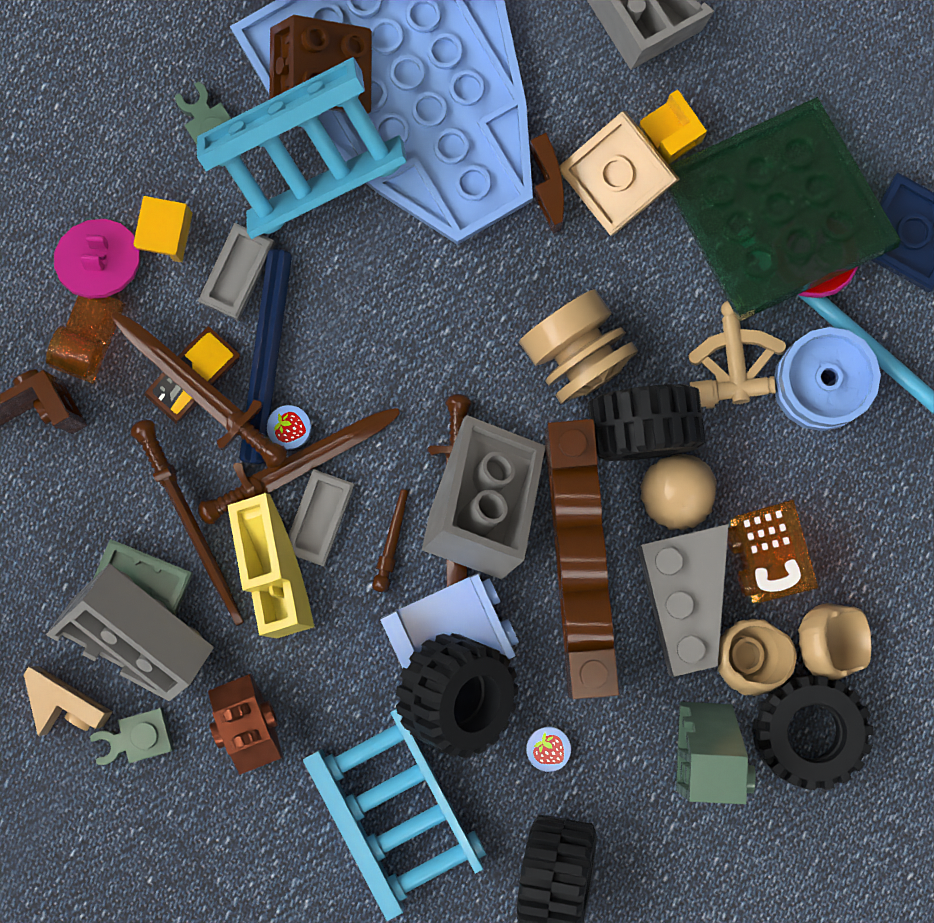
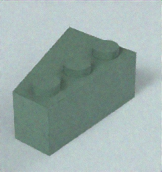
(712, 755)

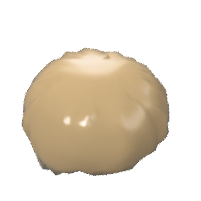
(679, 491)
(835, 641)
(755, 657)

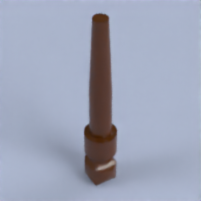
(386, 562)

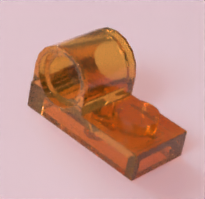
(85, 338)

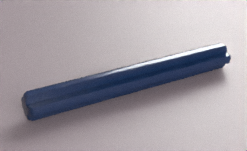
(267, 344)

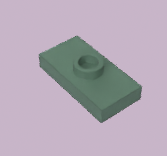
(151, 574)

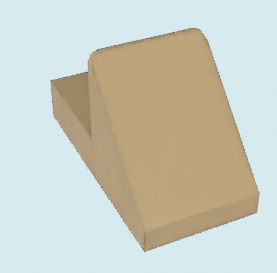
(51, 695)

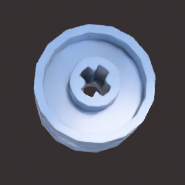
(848, 393)

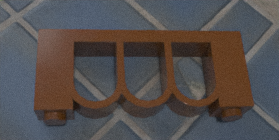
(581, 559)

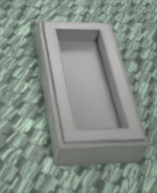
(236, 272)
(320, 517)

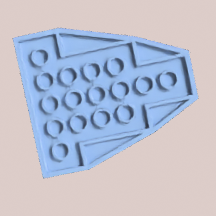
(442, 83)

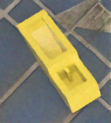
(269, 568)

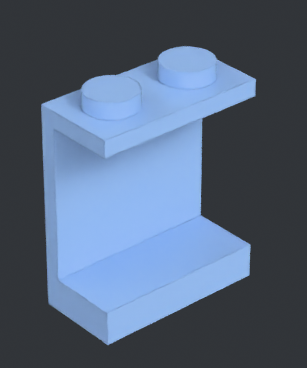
(457, 609)

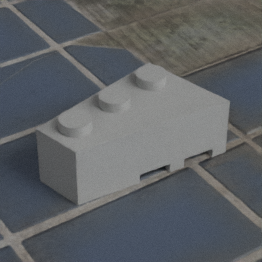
(649, 26)
(687, 596)
(133, 631)

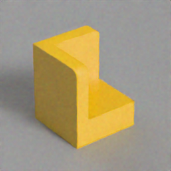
(673, 128)
(163, 227)

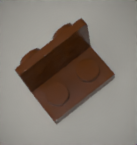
(309, 46)
(48, 397)

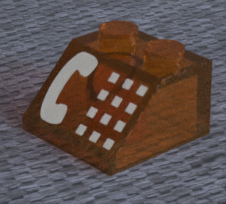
(771, 553)

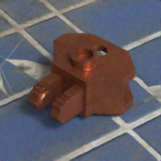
(244, 724)

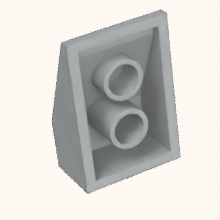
(485, 499)

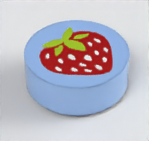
(289, 427)
(548, 749)

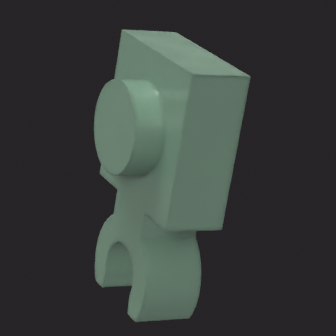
(204, 117)
(140, 737)

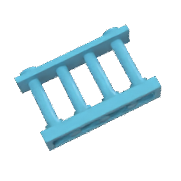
(301, 108)
(371, 849)

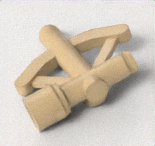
(738, 384)

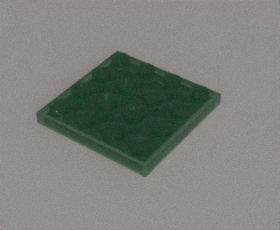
(780, 209)

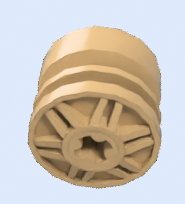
(578, 346)

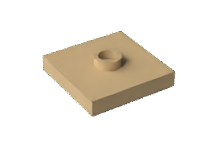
(618, 173)

